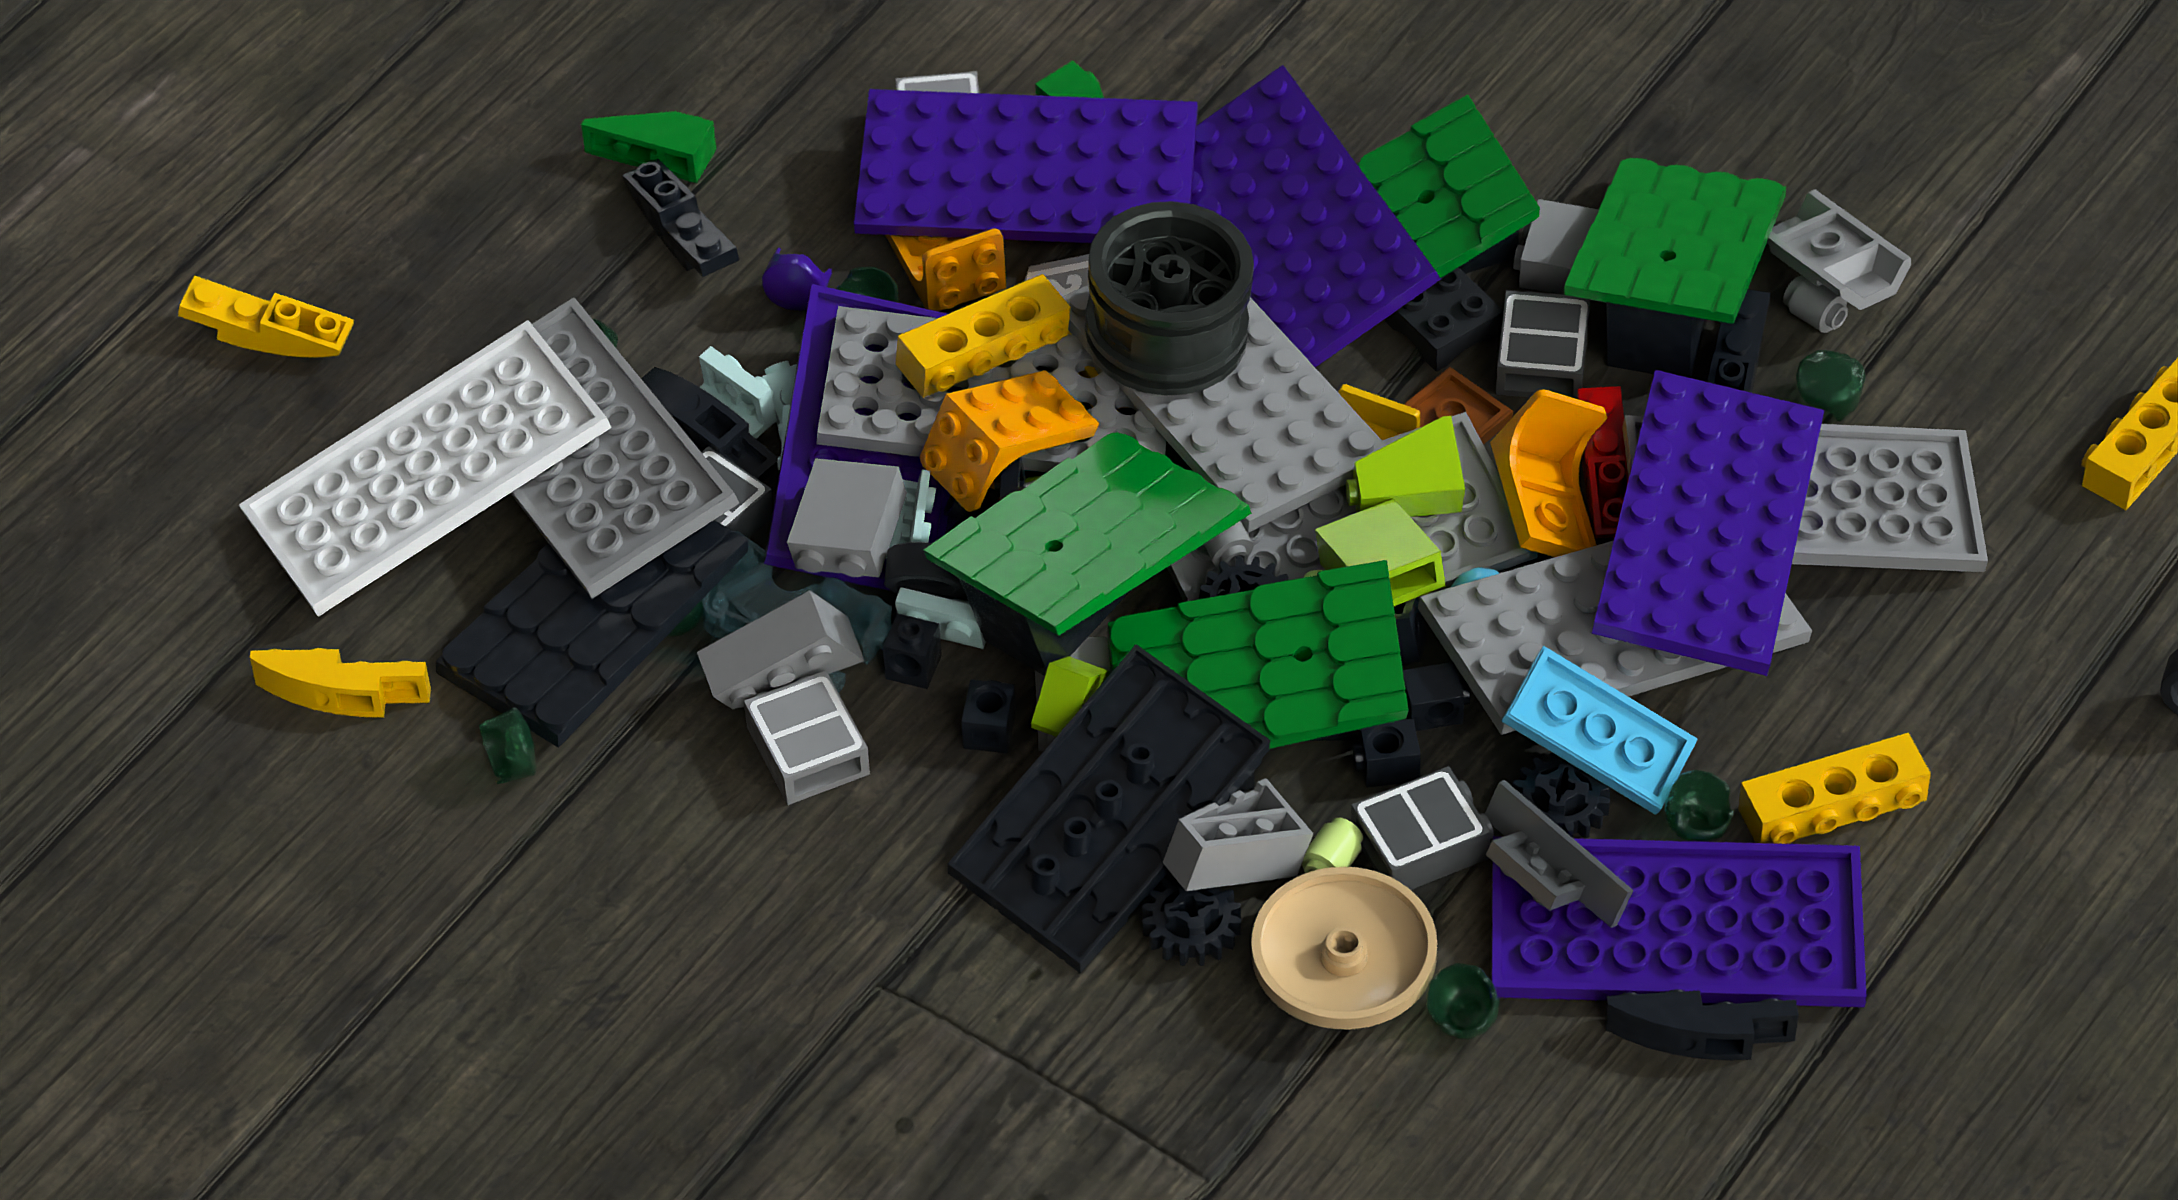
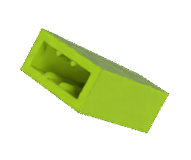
(1415, 471)

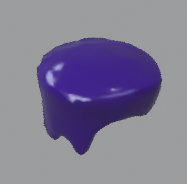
(790, 278)

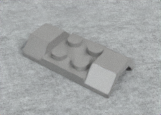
(1839, 252)

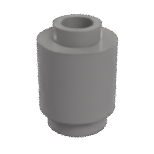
(1815, 304)
(1230, 544)

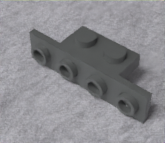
(1550, 860)

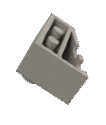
(780, 649)
(1238, 842)

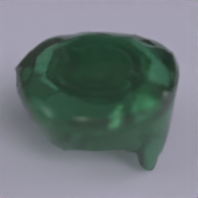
(1831, 382)
(509, 746)

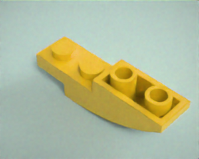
(272, 326)
(326, 684)

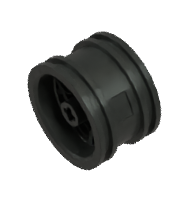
(1168, 298)

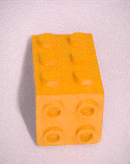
(951, 268)
(995, 424)
(1539, 471)

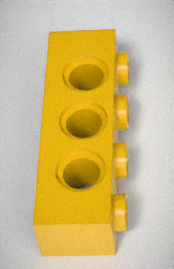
(982, 336)
(2137, 444)
(1834, 791)

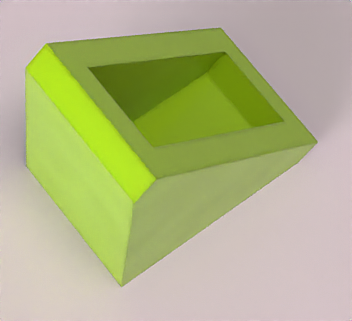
(1064, 692)

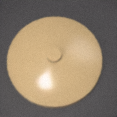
(1344, 947)

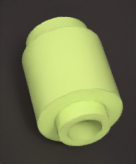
(1333, 846)

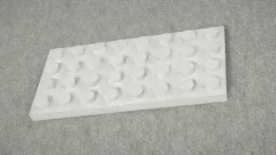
(424, 467)

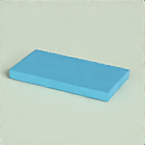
(1599, 730)

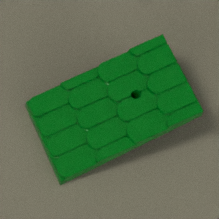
(1453, 189)
(1671, 257)
(1076, 542)
(1288, 657)

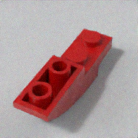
(1605, 461)

